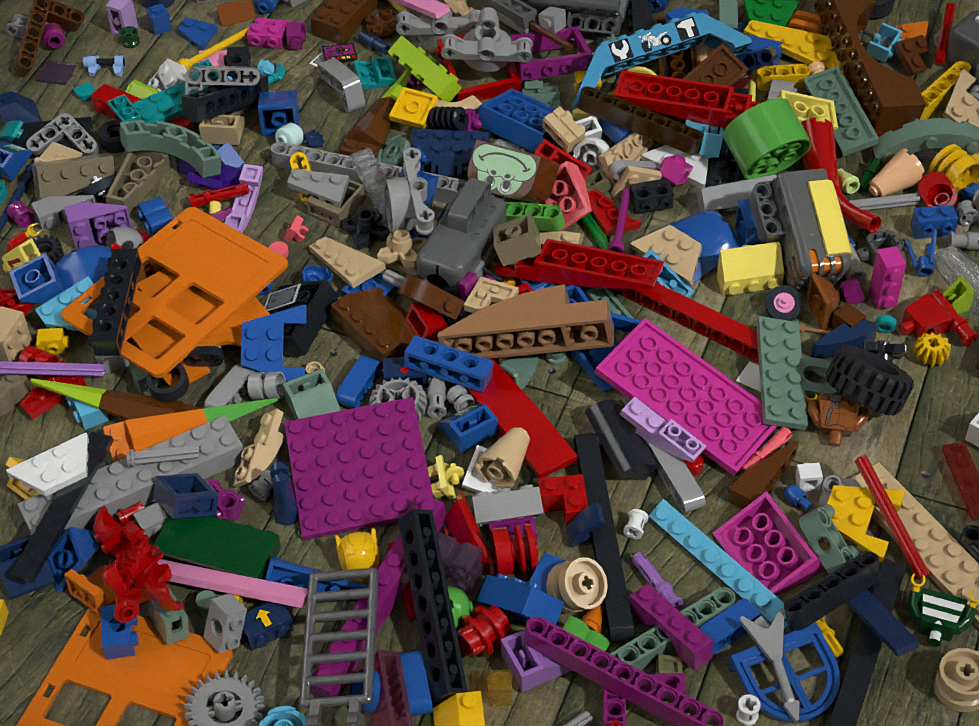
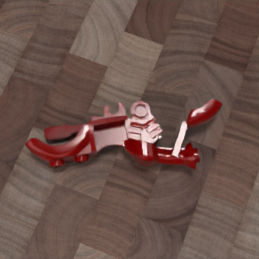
(135, 572)

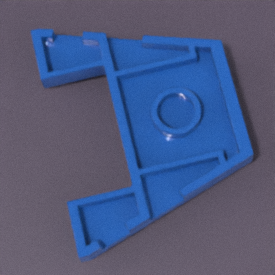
(264, 342)

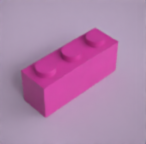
(887, 277)

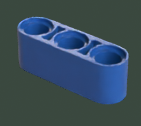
(359, 382)
(726, 626)
(416, 683)

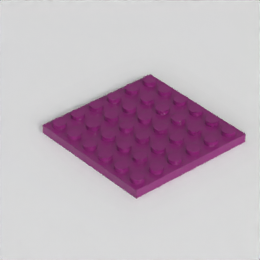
(357, 467)

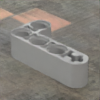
(223, 79)
(344, 82)

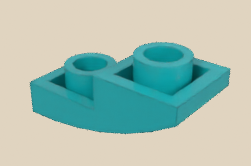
(11, 130)

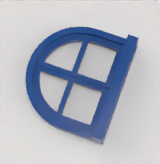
(812, 634)

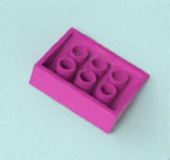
(769, 546)

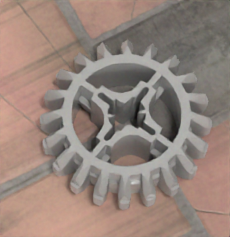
(398, 390)

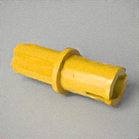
(829, 636)

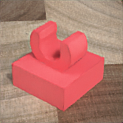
(295, 230)

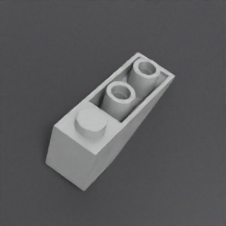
(51, 212)

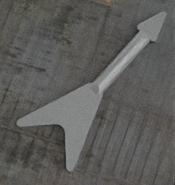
(771, 643)

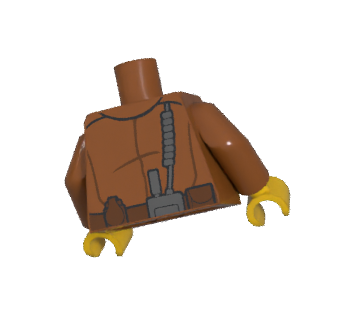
(836, 416)

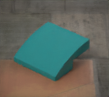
(375, 74)

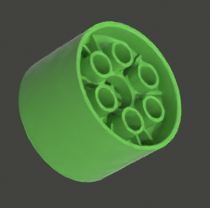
(767, 138)

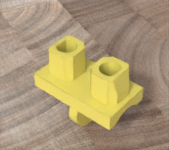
(447, 475)

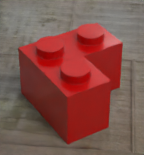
(563, 494)

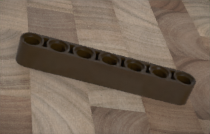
(640, 120)

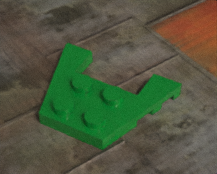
(770, 11)

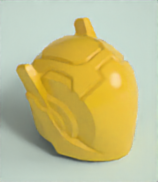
(358, 551)

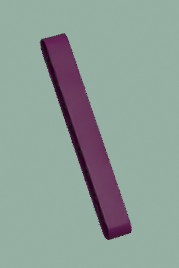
(614, 668)

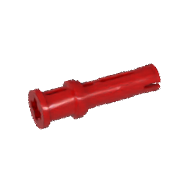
(208, 196)
(959, 324)

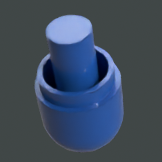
(796, 497)

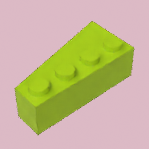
(425, 69)

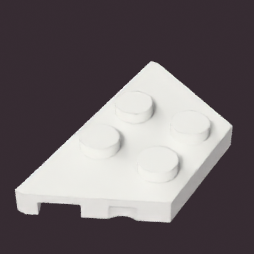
(699, 162)
(54, 467)

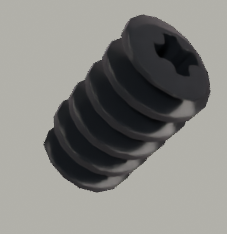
(447, 118)

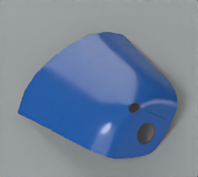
(713, 235)
(83, 262)

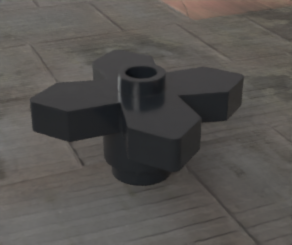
(365, 226)
(885, 349)

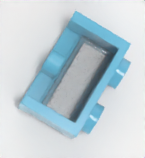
(882, 44)

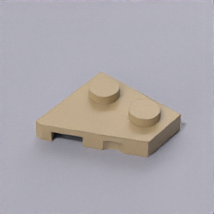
(634, 175)

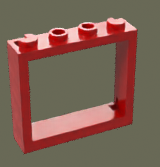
(483, 91)

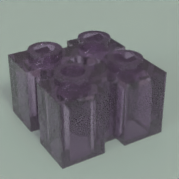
(461, 563)

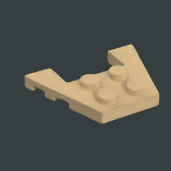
(961, 104)

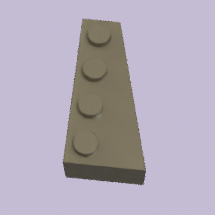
(70, 174)
(137, 177)

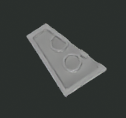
(323, 185)

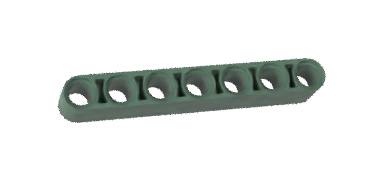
(655, 638)

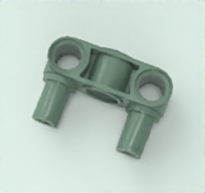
(819, 525)

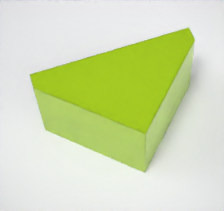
(960, 295)

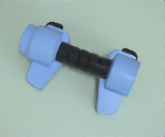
(94, 63)

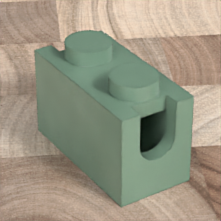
(164, 621)

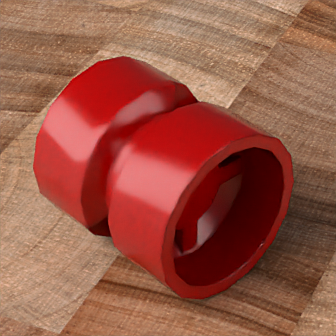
(34, 354)

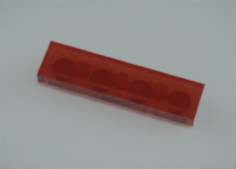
(965, 475)

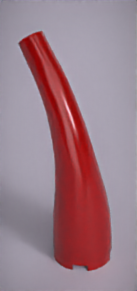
(823, 156)

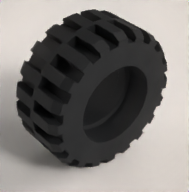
(869, 380)

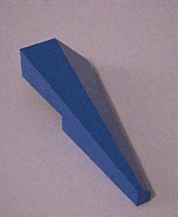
(298, 575)

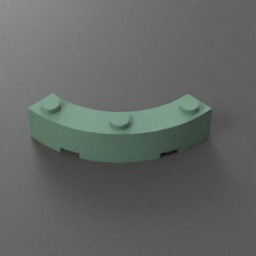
(927, 135)
(171, 140)

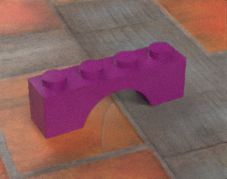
(689, 641)

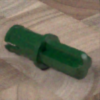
(869, 173)

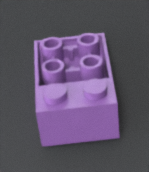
(92, 221)
(528, 665)

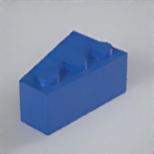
(519, 599)

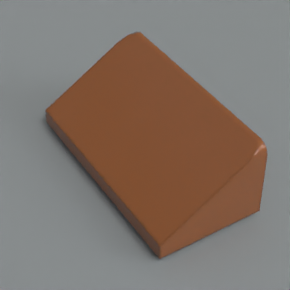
(235, 12)

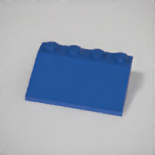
(516, 119)

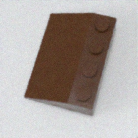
(373, 323)

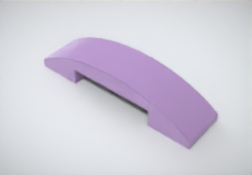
(245, 204)

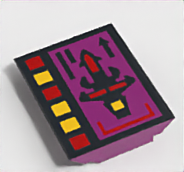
(340, 52)

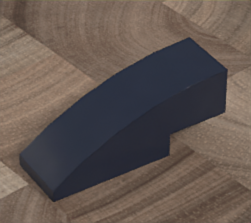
(843, 335)

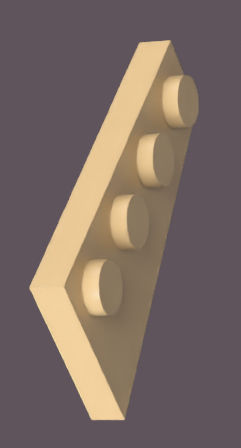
(628, 149)
(346, 262)

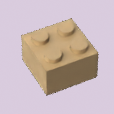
(13, 334)

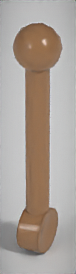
(802, 328)

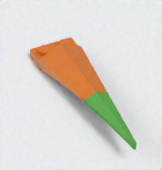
(151, 430)

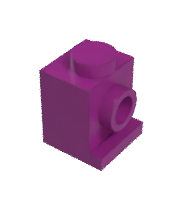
(295, 35)

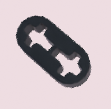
(205, 357)

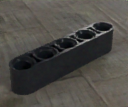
(832, 591)

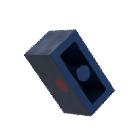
(394, 368)

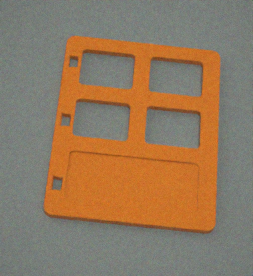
(203, 256)
(152, 678)

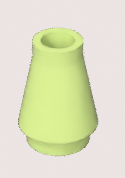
(848, 182)

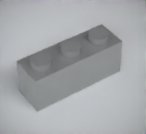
(507, 505)

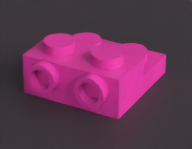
(267, 33)

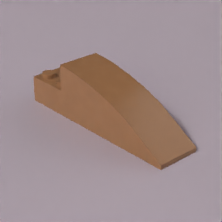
(533, 325)

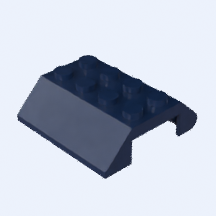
(447, 149)

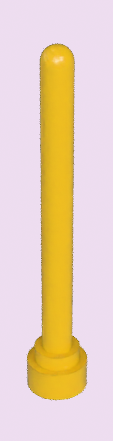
(212, 50)

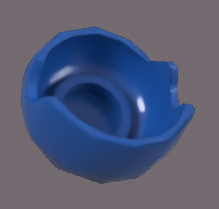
(315, 273)

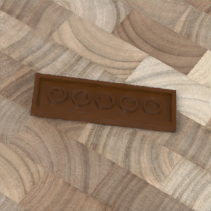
(718, 68)

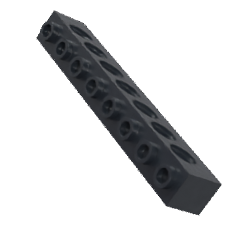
(432, 605)

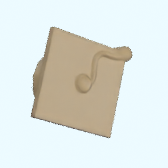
(57, 152)

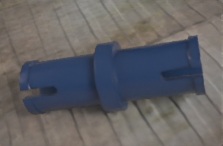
(374, 42)

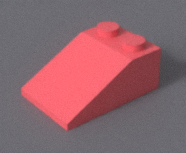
(570, 194)

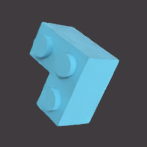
(712, 138)

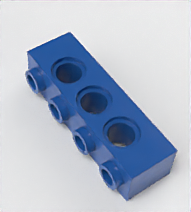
(448, 363)

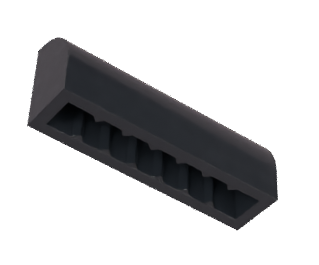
(618, 436)

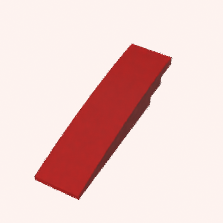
(683, 98)
(585, 266)
(513, 408)

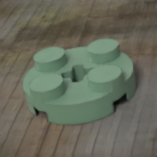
(394, 151)

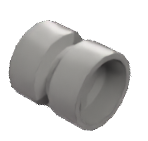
(266, 385)

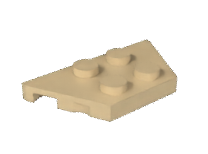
(674, 248)

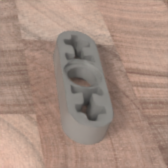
(618, 167)

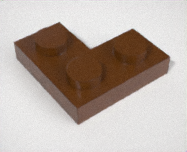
(910, 52)

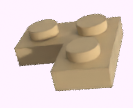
(487, 292)

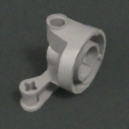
(431, 29)
(487, 46)
(406, 196)

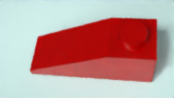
(555, 154)

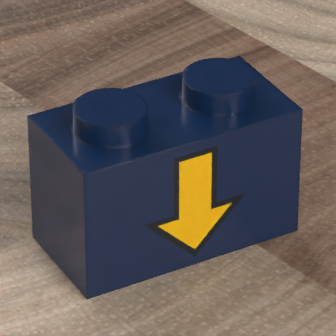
(266, 624)

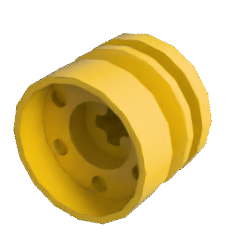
(956, 166)

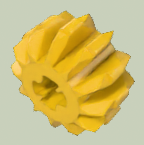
(932, 349)

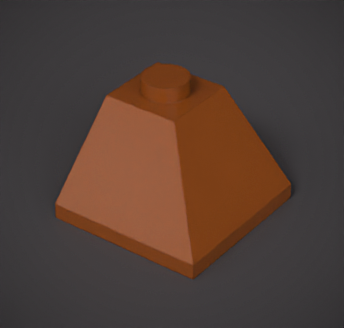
(822, 300)

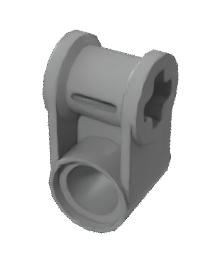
(16, 26)

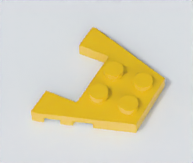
(853, 513)

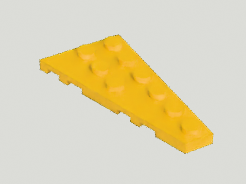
(797, 44)

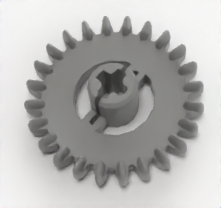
(223, 692)

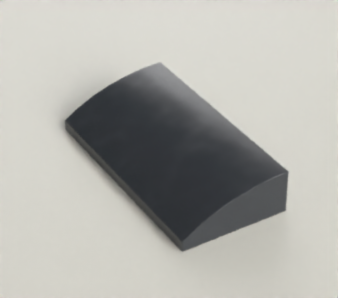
(33, 127)

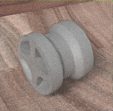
(966, 212)

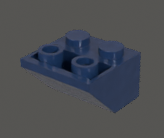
(8, 558)

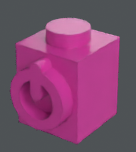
(675, 169)

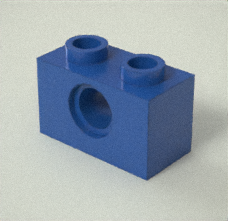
(116, 643)

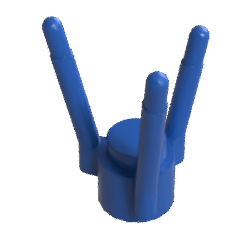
(925, 264)

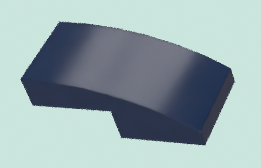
(583, 523)

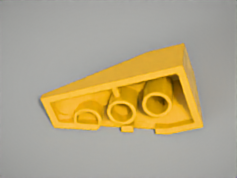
(460, 710)

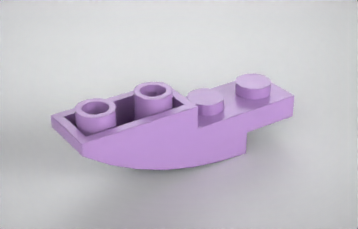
(663, 434)

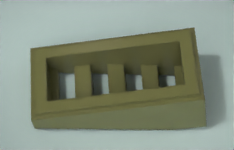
(598, 181)

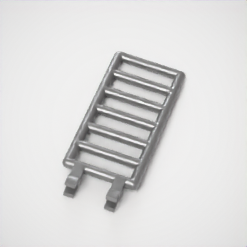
(310, 637)

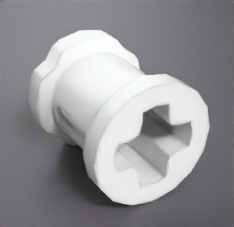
(635, 525)
(745, 711)

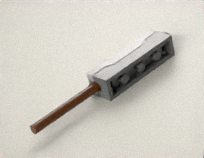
(523, 19)

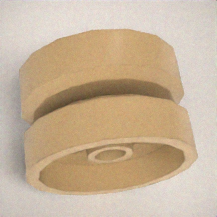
(578, 584)
(958, 680)

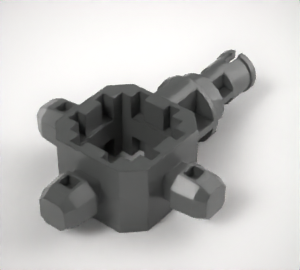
(880, 238)

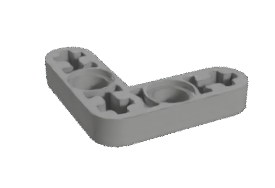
(66, 130)

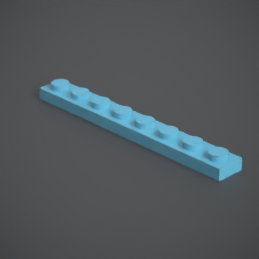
(718, 561)

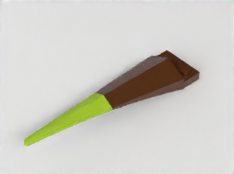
(375, 125)
(117, 403)

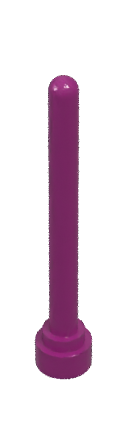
(617, 245)

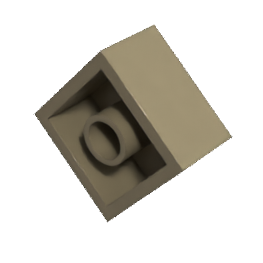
(517, 240)

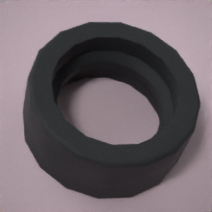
(172, 393)

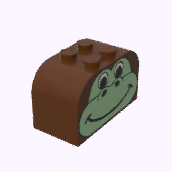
(513, 173)

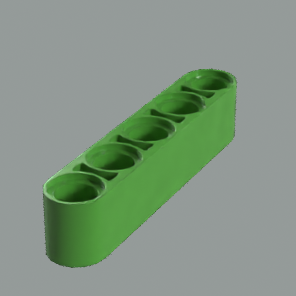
(545, 216)

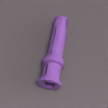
(655, 580)

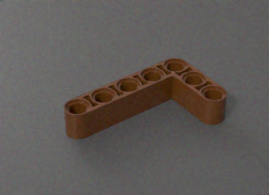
(45, 14)

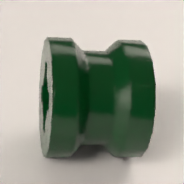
(129, 37)

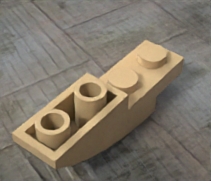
(261, 453)

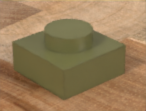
(668, 664)

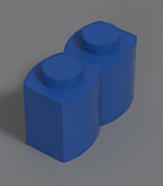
(154, 215)

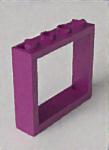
(554, 65)

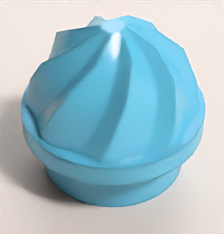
(265, 67)

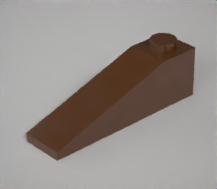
(761, 477)

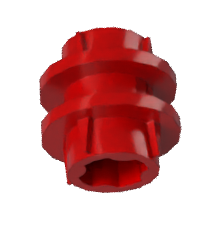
(482, 631)

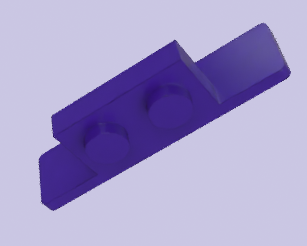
(228, 177)

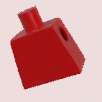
(925, 317)

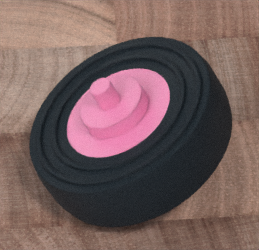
(783, 303)

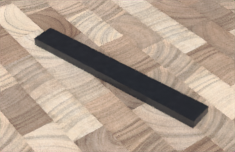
(59, 514)

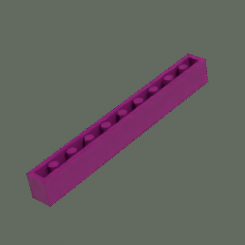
(391, 583)

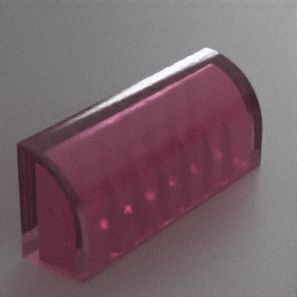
(393, 701)

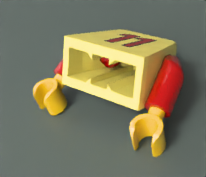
(20, 249)

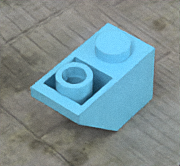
(87, 414)

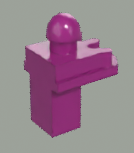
(473, 120)
(852, 291)

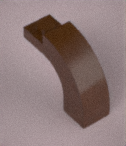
(430, 296)

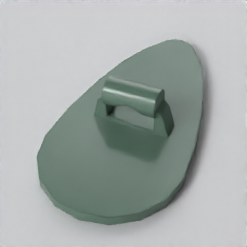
(521, 368)

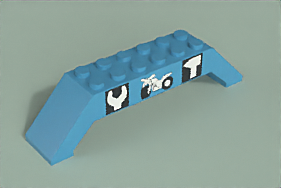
(660, 42)

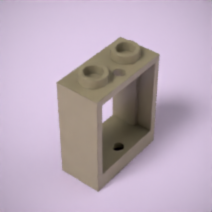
(333, 214)

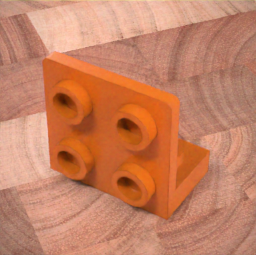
(90, 589)

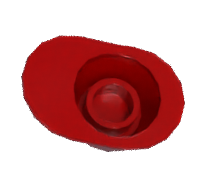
(937, 190)

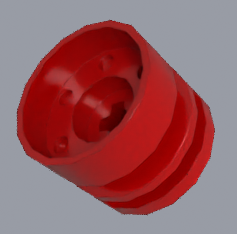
(514, 549)

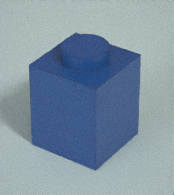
(158, 19)

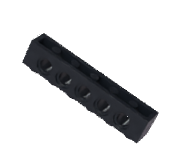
(221, 98)
(115, 302)

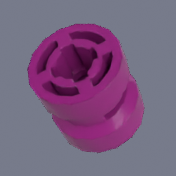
(20, 214)

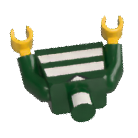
(939, 613)

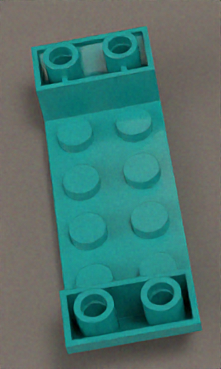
(160, 106)

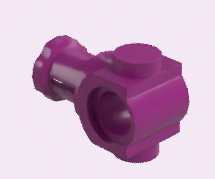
(229, 504)

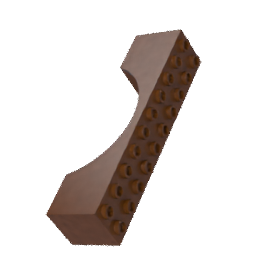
(883, 94)

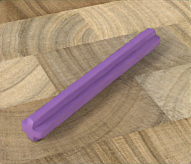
(43, 368)

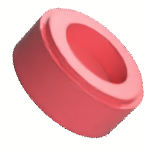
(280, 248)

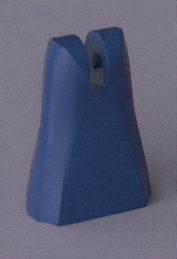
(283, 495)

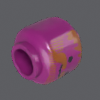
(53, 36)

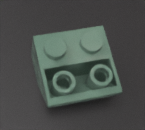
(310, 395)

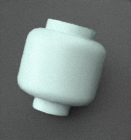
(290, 134)

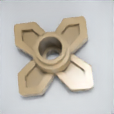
(402, 248)

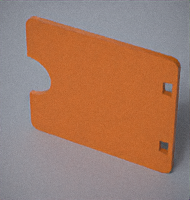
(195, 306)

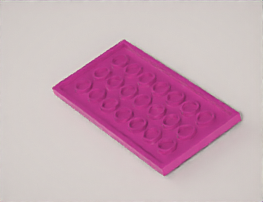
(689, 392)

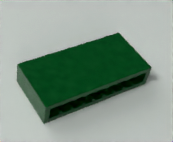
(218, 545)

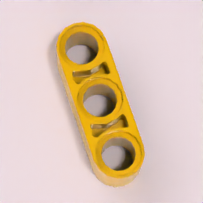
(790, 73)

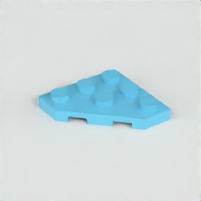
(51, 310)

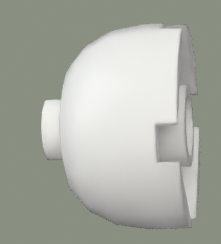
(589, 150)

